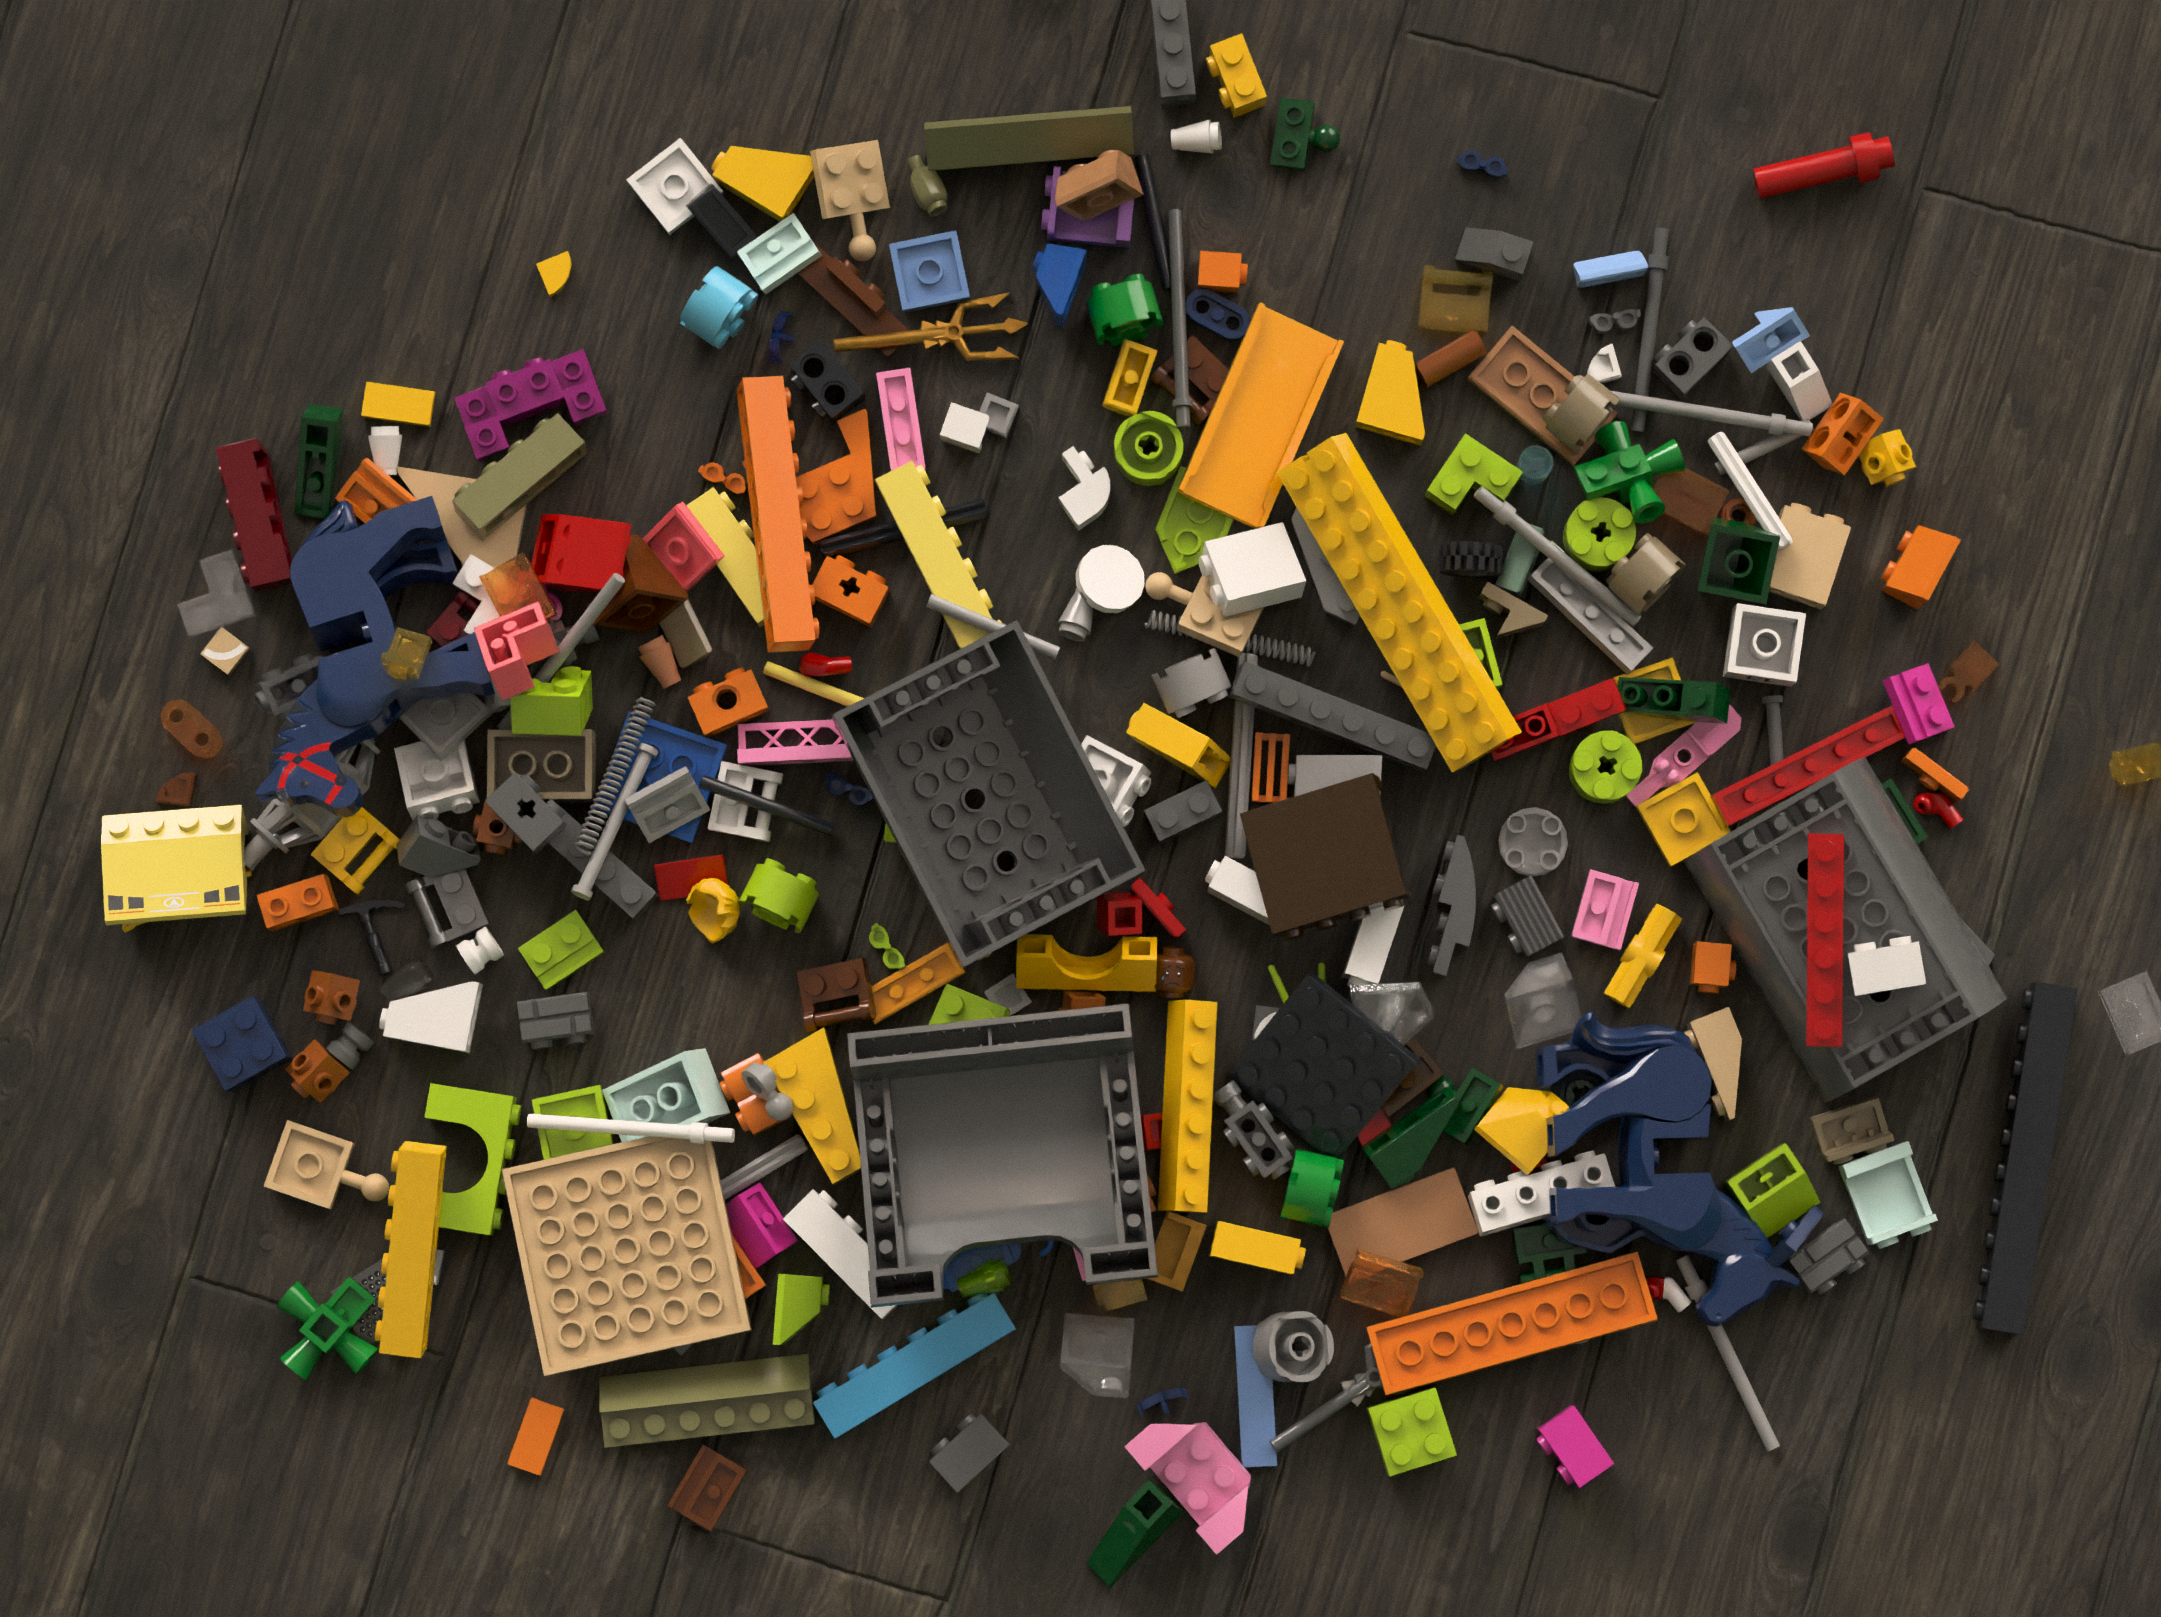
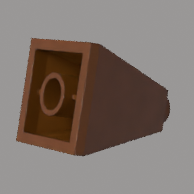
(646, 595)

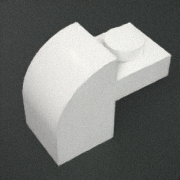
(1091, 495)

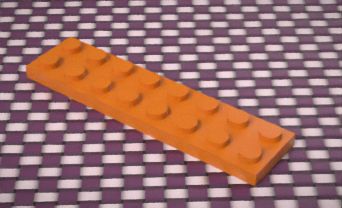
(1511, 1323)

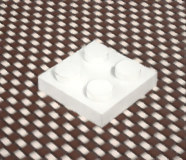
(670, 184)

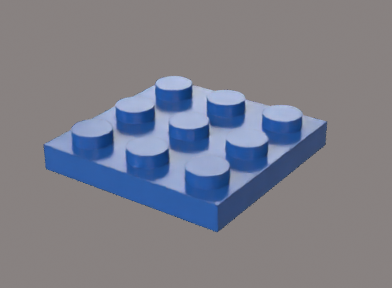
(675, 750)

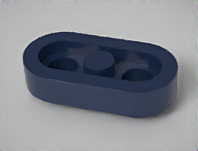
(1218, 314)

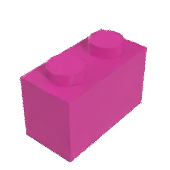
(1574, 1447)

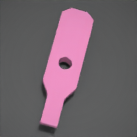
(1699, 741)

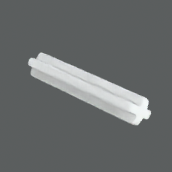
(1748, 488)

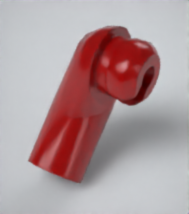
(821, 665)
(1937, 804)

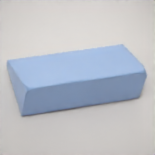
(1610, 269)

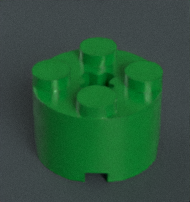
(1123, 310)
(1312, 1188)

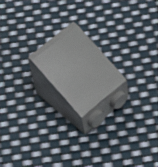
(1321, 771)

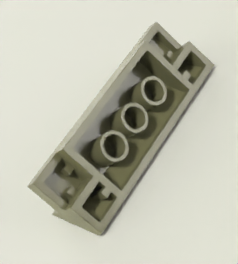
(1028, 138)
(706, 1400)

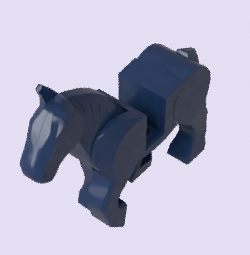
(1661, 1094)

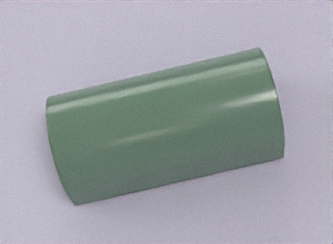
(1518, 565)

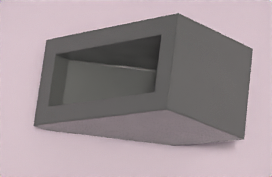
(1494, 252)

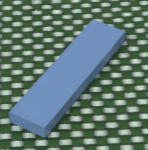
(1254, 1404)

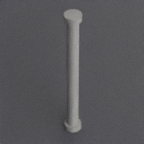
(584, 887)

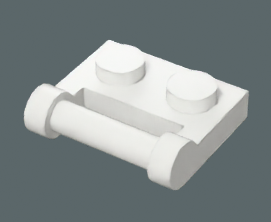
(730, 816)

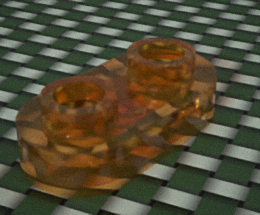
(190, 728)

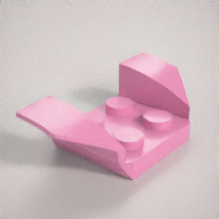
(1199, 1475)

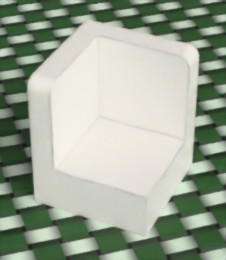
(964, 427)

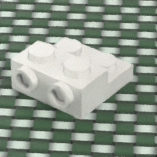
(1119, 775)
(434, 784)

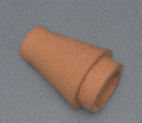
(660, 661)

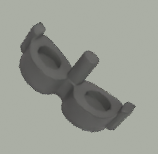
(1624, 320)

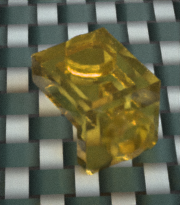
(406, 654)
(2136, 764)

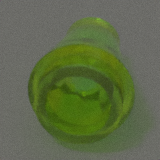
(986, 1278)

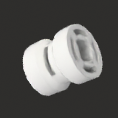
(480, 950)

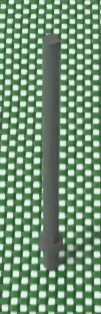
(1181, 403)

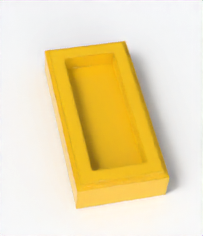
(398, 404)

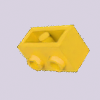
(1237, 75)

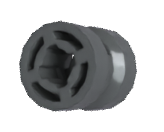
(350, 1045)

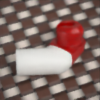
(1668, 1289)

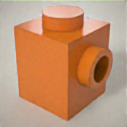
(1712, 966)

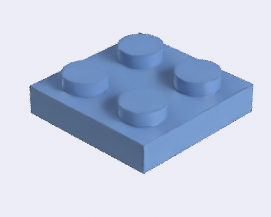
(929, 271)

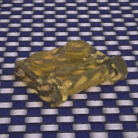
(1453, 310)

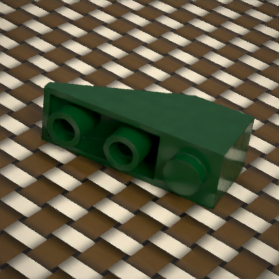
(1676, 699)
(1133, 1532)

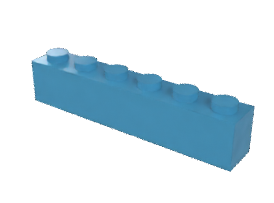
(914, 1364)

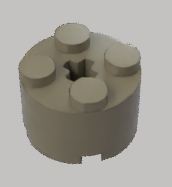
(1581, 412)
(1645, 574)

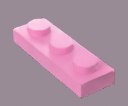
(900, 418)

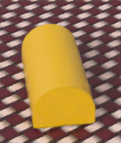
(1129, 378)

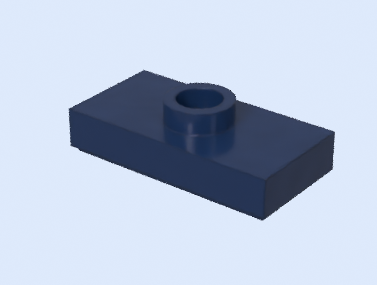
(1794, 1235)

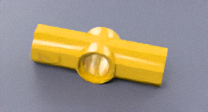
(1642, 956)

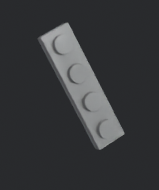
(1591, 616)

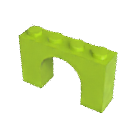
(492, 1119)

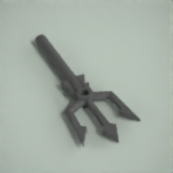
(1352, 1392)

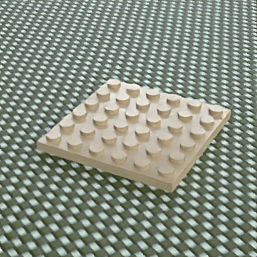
(625, 1251)

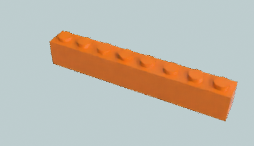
(776, 514)

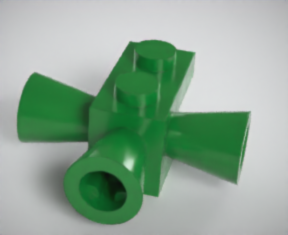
(1629, 471)
(328, 1327)

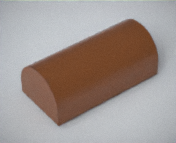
(1450, 358)

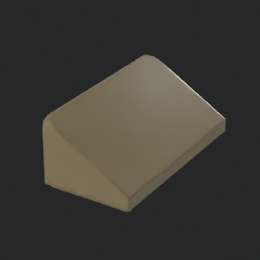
(686, 636)

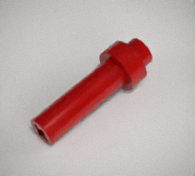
(1860, 159)

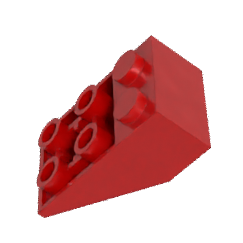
(579, 552)

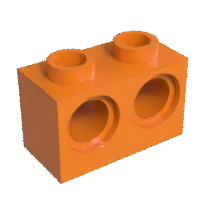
(1842, 433)
(297, 902)

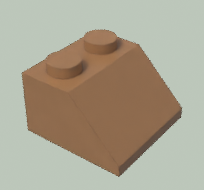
(1098, 186)

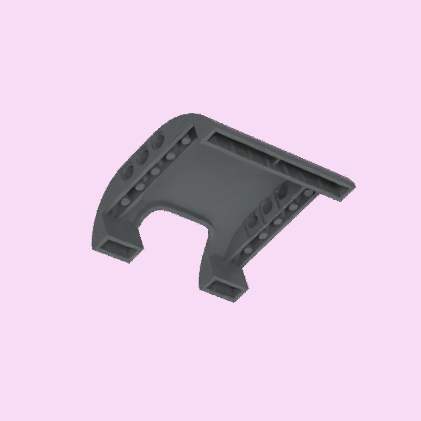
(1000, 1142)

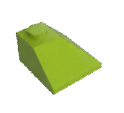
(797, 1304)

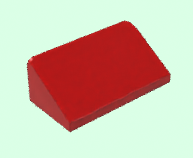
(678, 877)

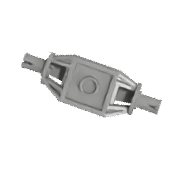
(312, 819)

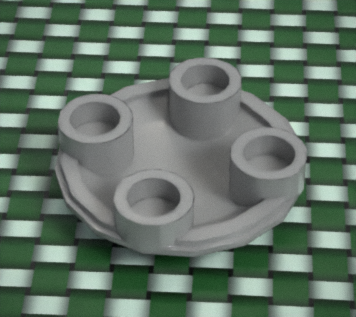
(1533, 841)

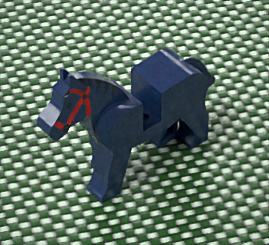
(342, 587)

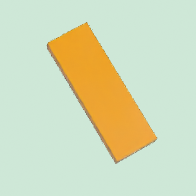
(915, 982)

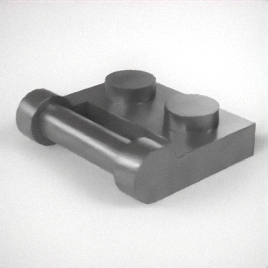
(458, 900)

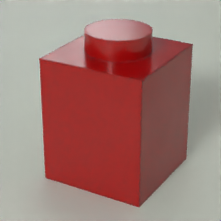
(1119, 914)

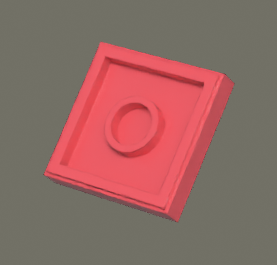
(683, 546)

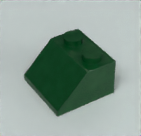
(1738, 560)

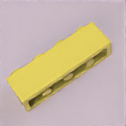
(735, 542)

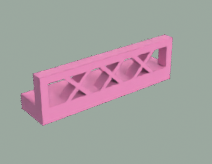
(794, 754)

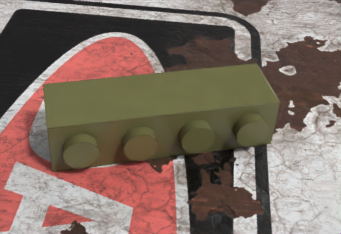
(519, 476)

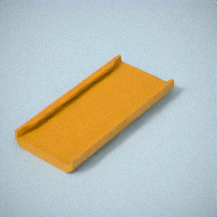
(1259, 417)

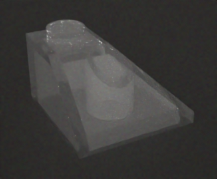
(1542, 1002)
(1395, 1007)
(1098, 1353)

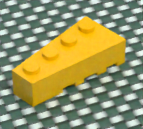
(819, 1104)

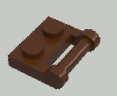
(1204, 373)
(834, 983)

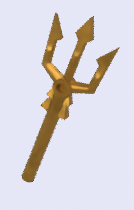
(941, 333)

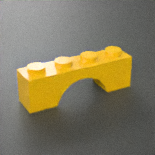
(1124, 968)

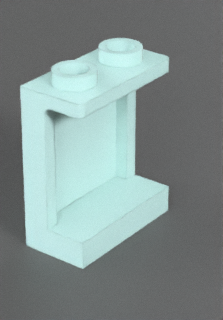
(1887, 1195)

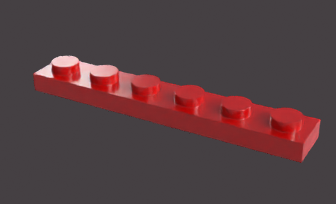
(1808, 766)
(1825, 940)

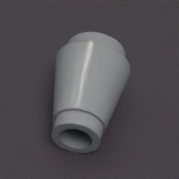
(1076, 618)

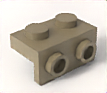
(1851, 1130)

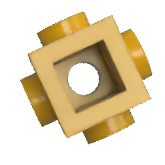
(1887, 458)

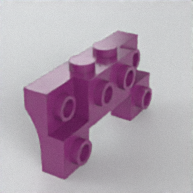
(525, 394)

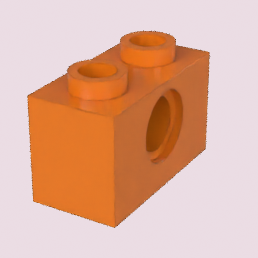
(748, 706)

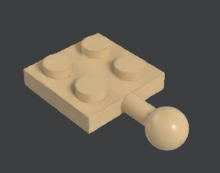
(851, 183)
(1202, 617)
(314, 1166)

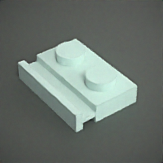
(779, 253)

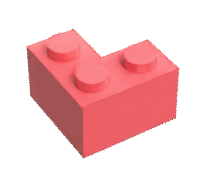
(514, 643)

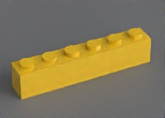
(1187, 1106)
(411, 1249)

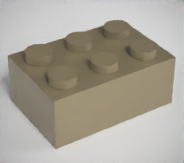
(557, 763)

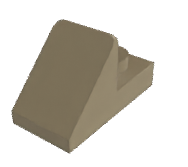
(1520, 614)

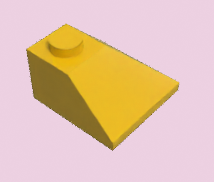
(1519, 1125)

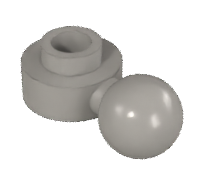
(761, 1082)

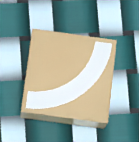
(225, 651)

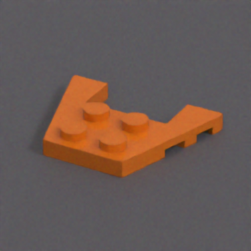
(842, 490)

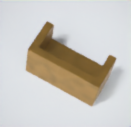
(1177, 1249)

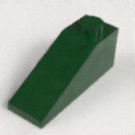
(318, 460)
(1407, 1143)

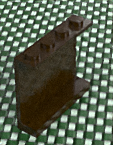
(1324, 857)

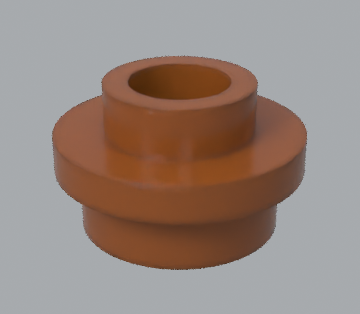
(1738, 505)

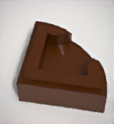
(178, 790)

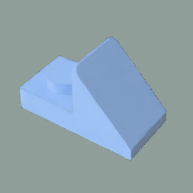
(1775, 333)

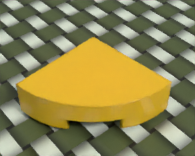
(555, 272)

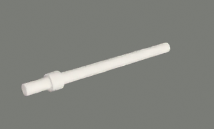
(696, 1132)

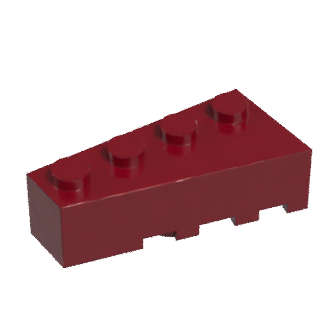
(256, 514)

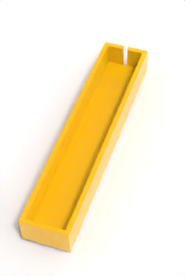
(1399, 602)

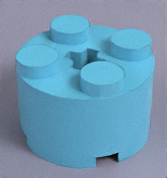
(717, 307)

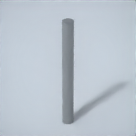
(987, 624)

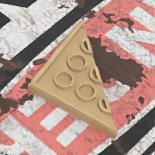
(495, 549)

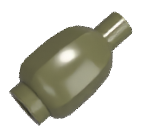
(927, 187)

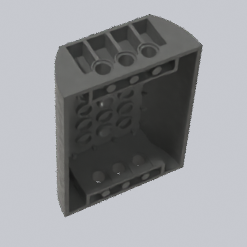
(1033, 785)

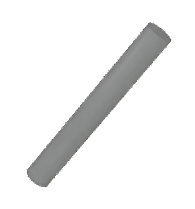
(1762, 447)

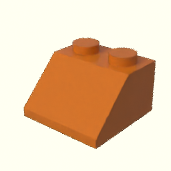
(1919, 565)

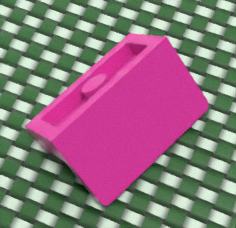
(758, 1225)

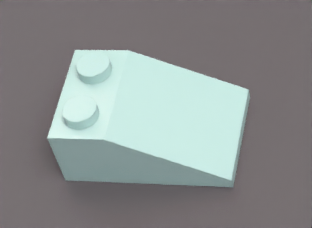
(669, 1093)

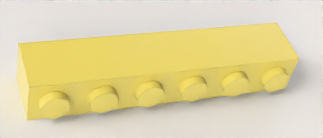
(934, 546)

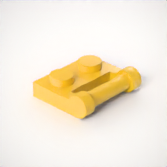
(348, 841)

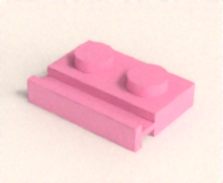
(1604, 910)

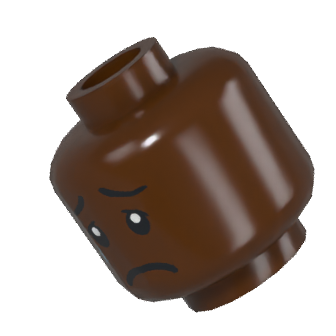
(1174, 972)

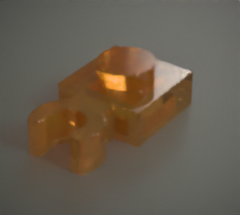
(1970, 669)

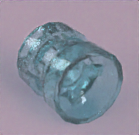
(1539, 460)

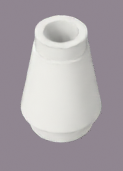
(1197, 137)
(385, 447)

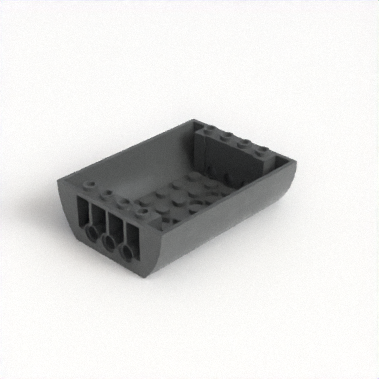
(1886, 895)

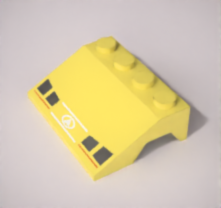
(174, 864)

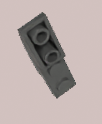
(1457, 893)

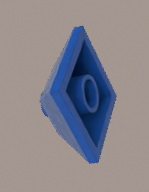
(1058, 278)

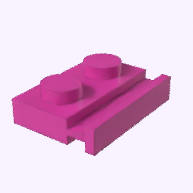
(1918, 703)

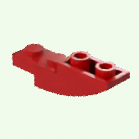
(1563, 717)

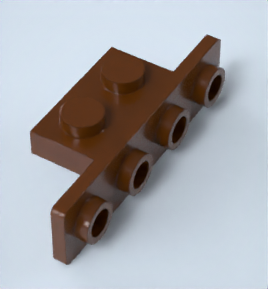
(851, 297)

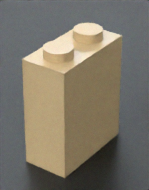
(1810, 563)

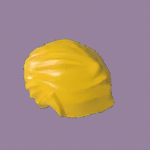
(713, 908)

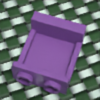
(1106, 229)

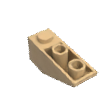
(1720, 1048)

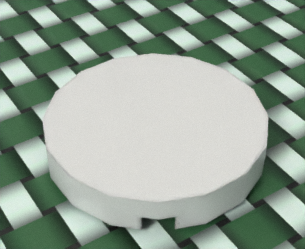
(1110, 578)

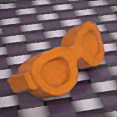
(715, 473)

